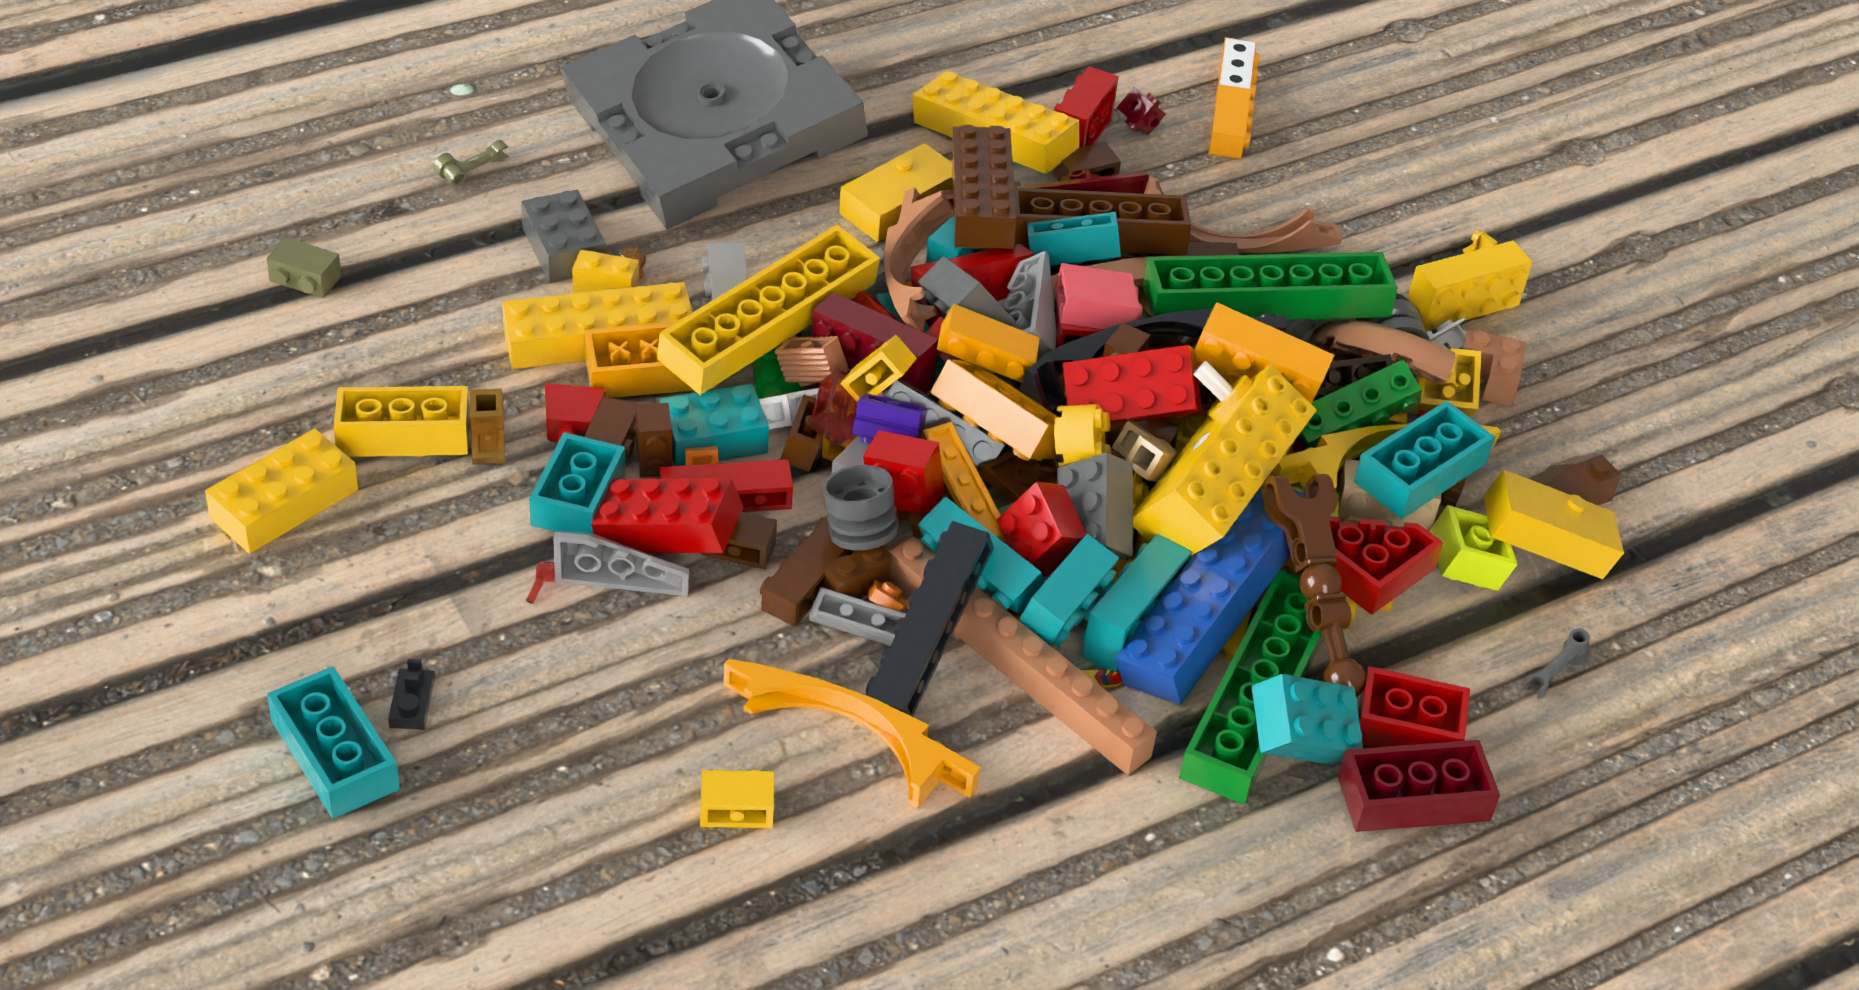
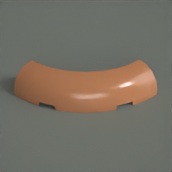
(1374, 339)

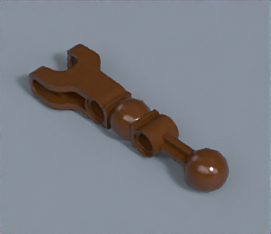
(1313, 554)

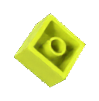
(1470, 551)

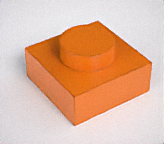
(701, 455)
(886, 595)

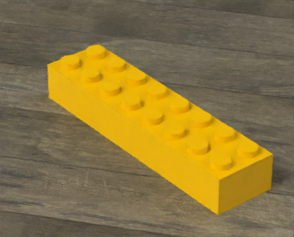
(765, 309)

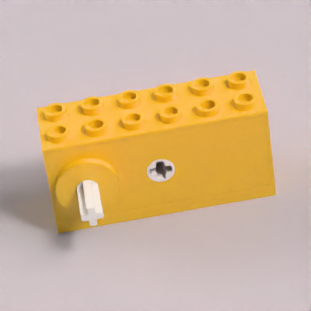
(1224, 459)

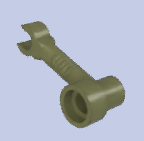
(455, 171)

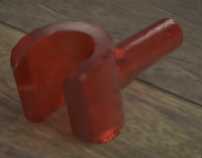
(544, 572)

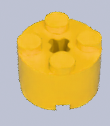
(1081, 432)

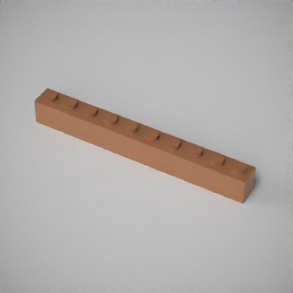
(1038, 669)

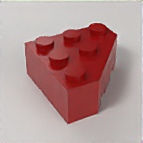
(1381, 559)

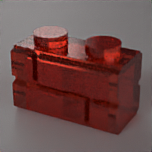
(834, 410)

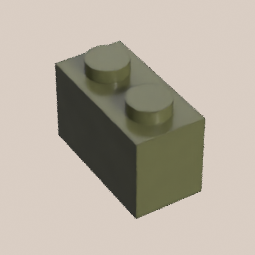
(304, 267)

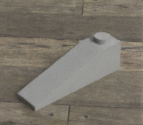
(1032, 301)
(608, 564)

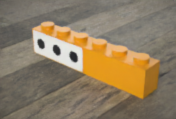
(1234, 98)

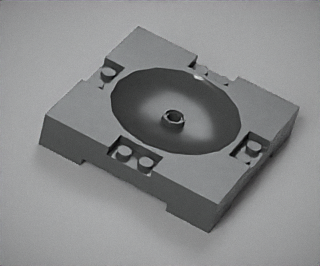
(713, 104)

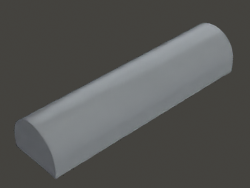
(855, 616)

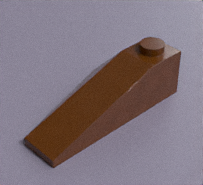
(1586, 476)

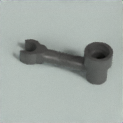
(1574, 652)

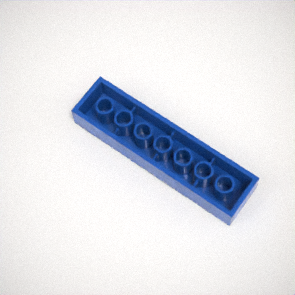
(1204, 606)

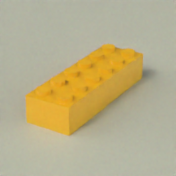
(1038, 134)
(553, 327)

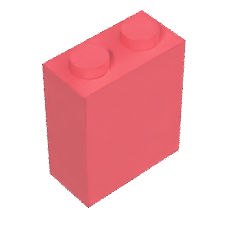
(1096, 297)

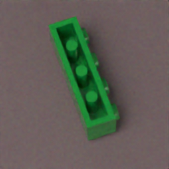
(1363, 403)

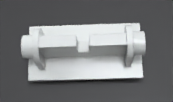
(1449, 334)

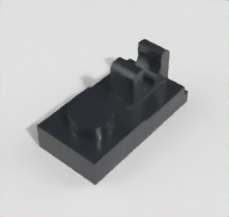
(411, 696)

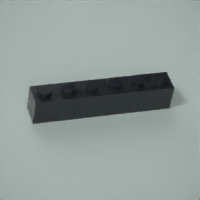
(931, 618)

